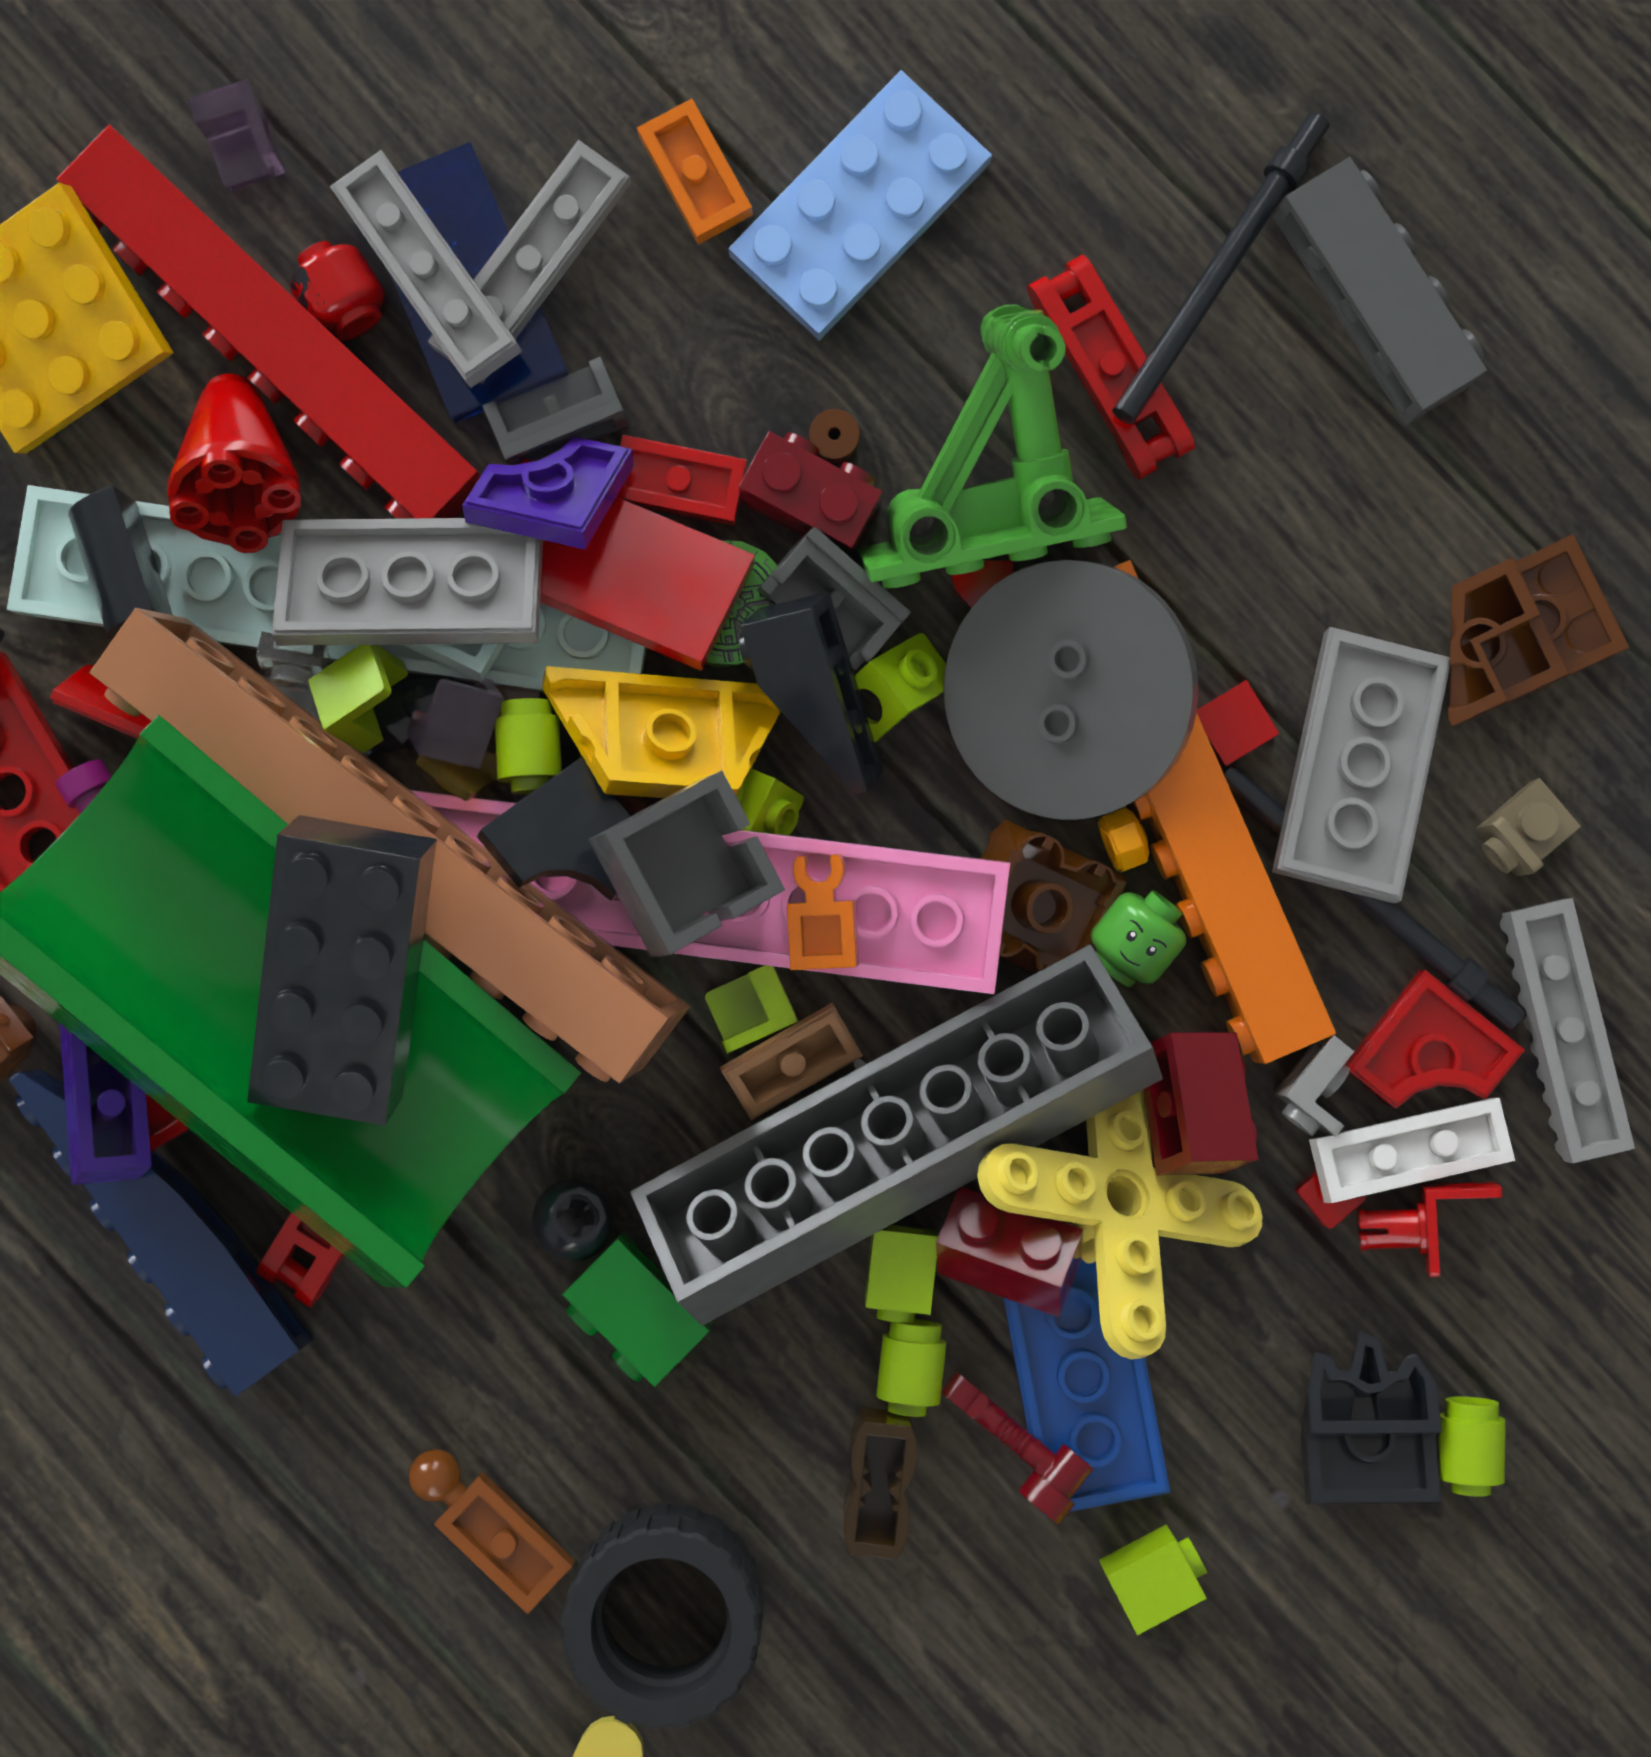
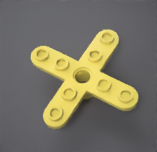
(1121, 1213)

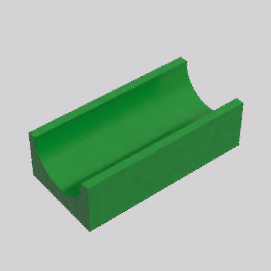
(152, 954)

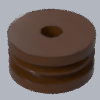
(835, 422)

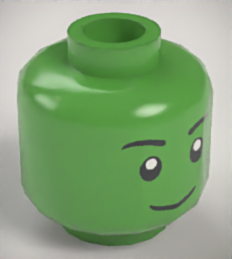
(1138, 938)

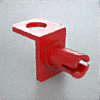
(1418, 1226)

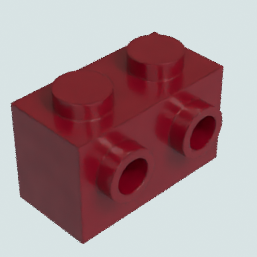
(807, 492)
(1200, 1106)
(1009, 1252)

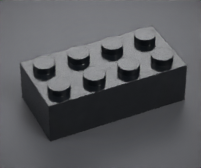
(340, 969)

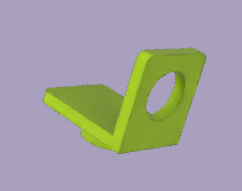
(902, 681)

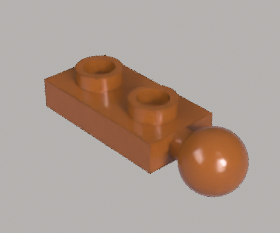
(491, 1529)

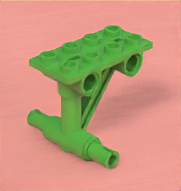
(1001, 513)

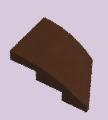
(1526, 628)

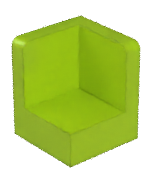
(351, 689)
(750, 1007)

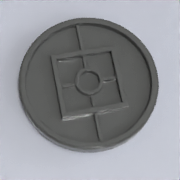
(1070, 689)

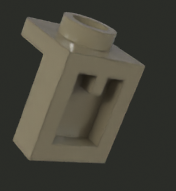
(1526, 829)

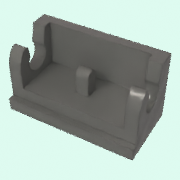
(552, 414)
(863, 607)

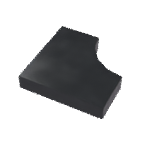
(551, 831)

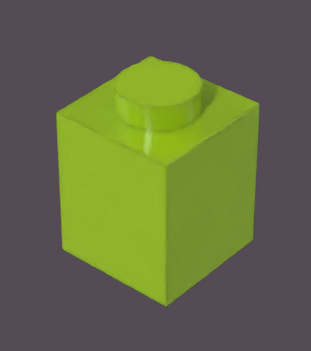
(901, 1272)
(1155, 1577)

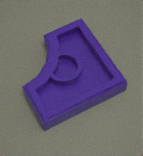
(554, 497)

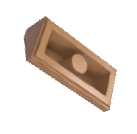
(791, 1061)

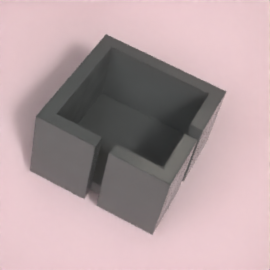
(676, 865)

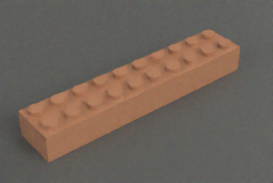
(506, 934)

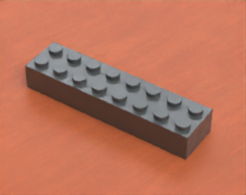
(894, 1135)

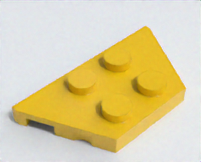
(660, 731)

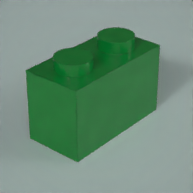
(634, 1310)

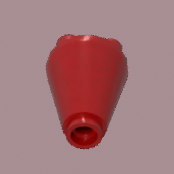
(233, 470)

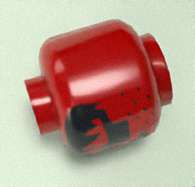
(338, 289)

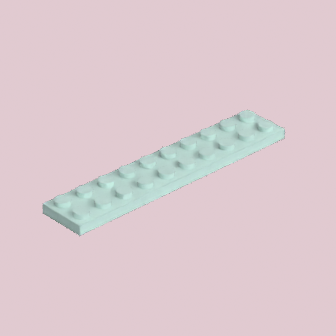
(235, 594)

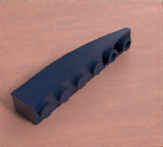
(185, 1252)

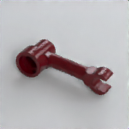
(1054, 1475)

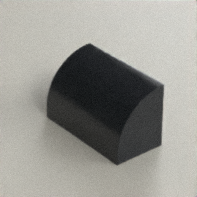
(117, 557)

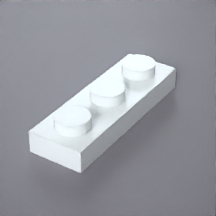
(1411, 1150)

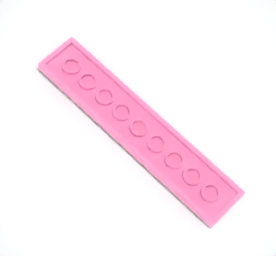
(916, 911)

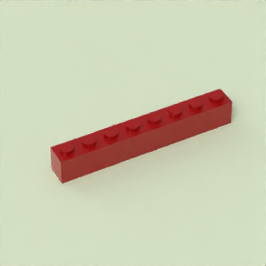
(270, 330)

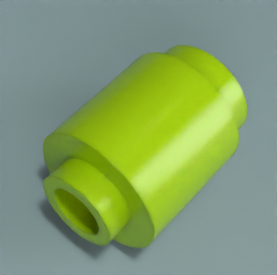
(527, 744)
(911, 1367)
(1471, 1445)

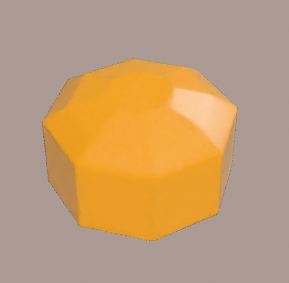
(1124, 839)

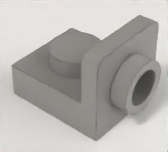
(1315, 1074)

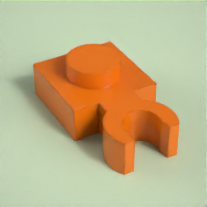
(822, 928)

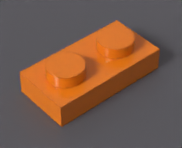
(695, 171)

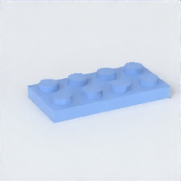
(860, 205)

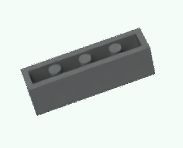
(1380, 290)

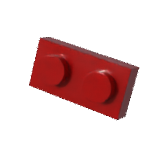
(683, 480)

